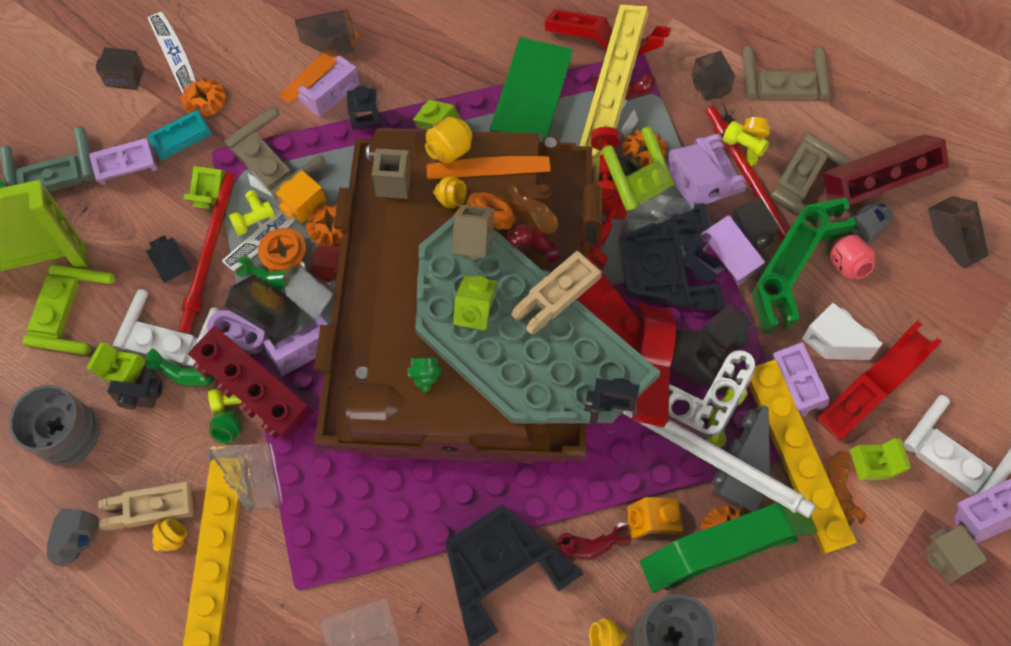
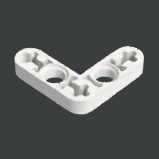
(701, 408)

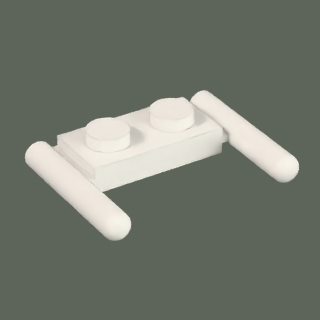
(141, 337)
(951, 458)

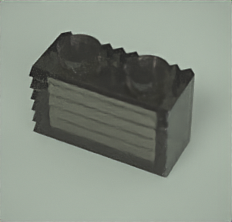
(262, 305)

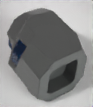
(872, 221)
(70, 535)

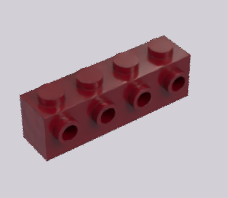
(886, 169)
(249, 383)

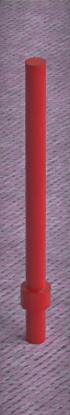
(747, 171)
(192, 303)

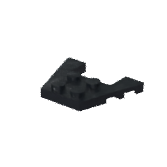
(654, 264)
(491, 555)

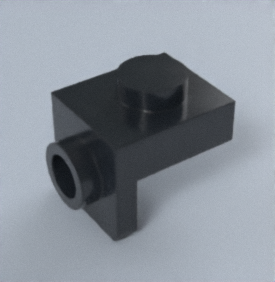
(167, 258)
(702, 264)
(612, 394)
(141, 395)

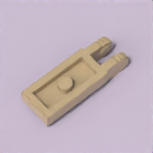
(557, 291)
(148, 506)

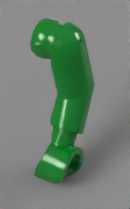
(247, 267)
(181, 376)

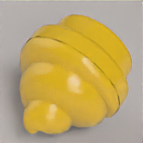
(757, 127)
(451, 192)
(168, 535)
(606, 633)

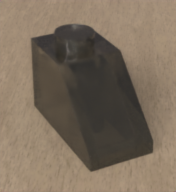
(328, 33)
(959, 229)
(307, 288)
(698, 358)

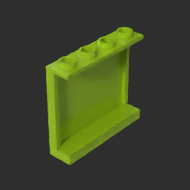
(36, 228)

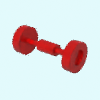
(600, 138)
(612, 211)

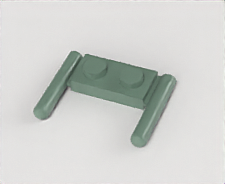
(53, 173)

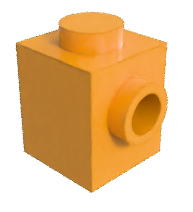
(300, 197)

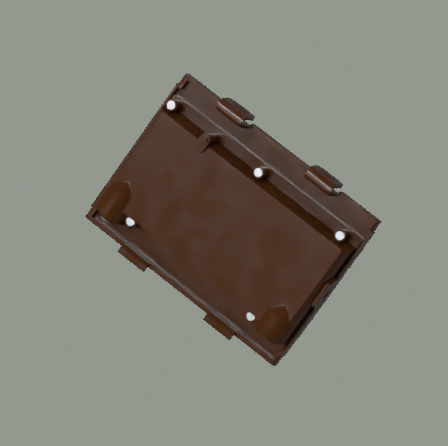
(372, 334)

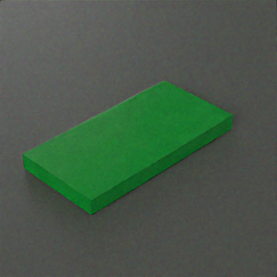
(532, 88)

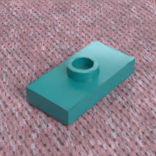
(179, 135)

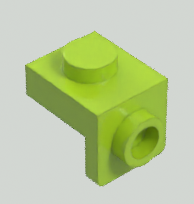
(433, 112)
(204, 186)
(474, 302)
(115, 365)
(880, 461)

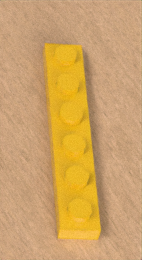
(800, 457)
(213, 562)

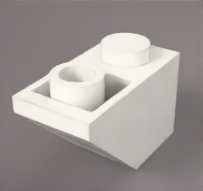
(840, 336)

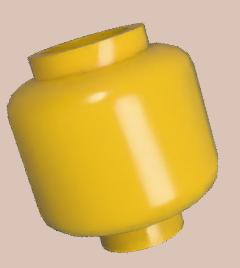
(448, 139)

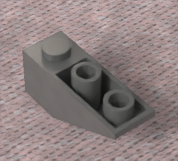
(753, 450)

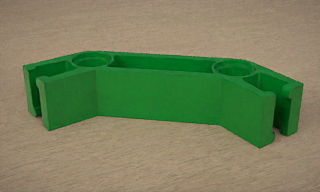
(791, 259)
(724, 545)

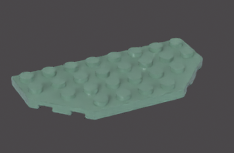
(517, 372)

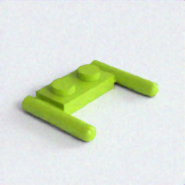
(646, 181)
(54, 308)

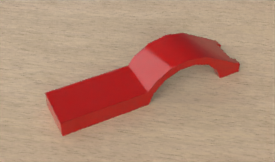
(598, 28)
(658, 349)
(877, 383)

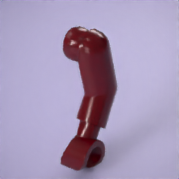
(635, 89)
(532, 235)
(590, 549)

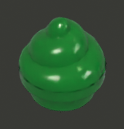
(424, 372)
(225, 427)

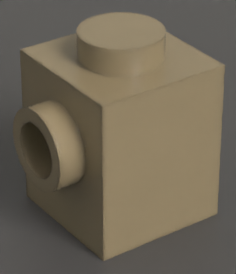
(391, 173)
(473, 231)
(953, 553)

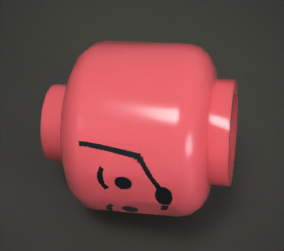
(852, 257)

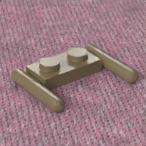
(787, 84)
(261, 159)
(803, 170)

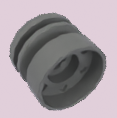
(54, 425)
(678, 617)

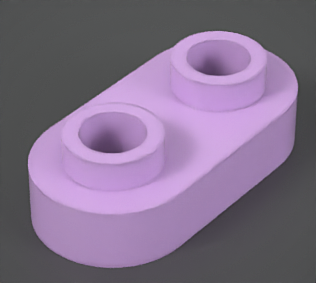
(240, 331)

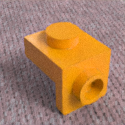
(654, 516)

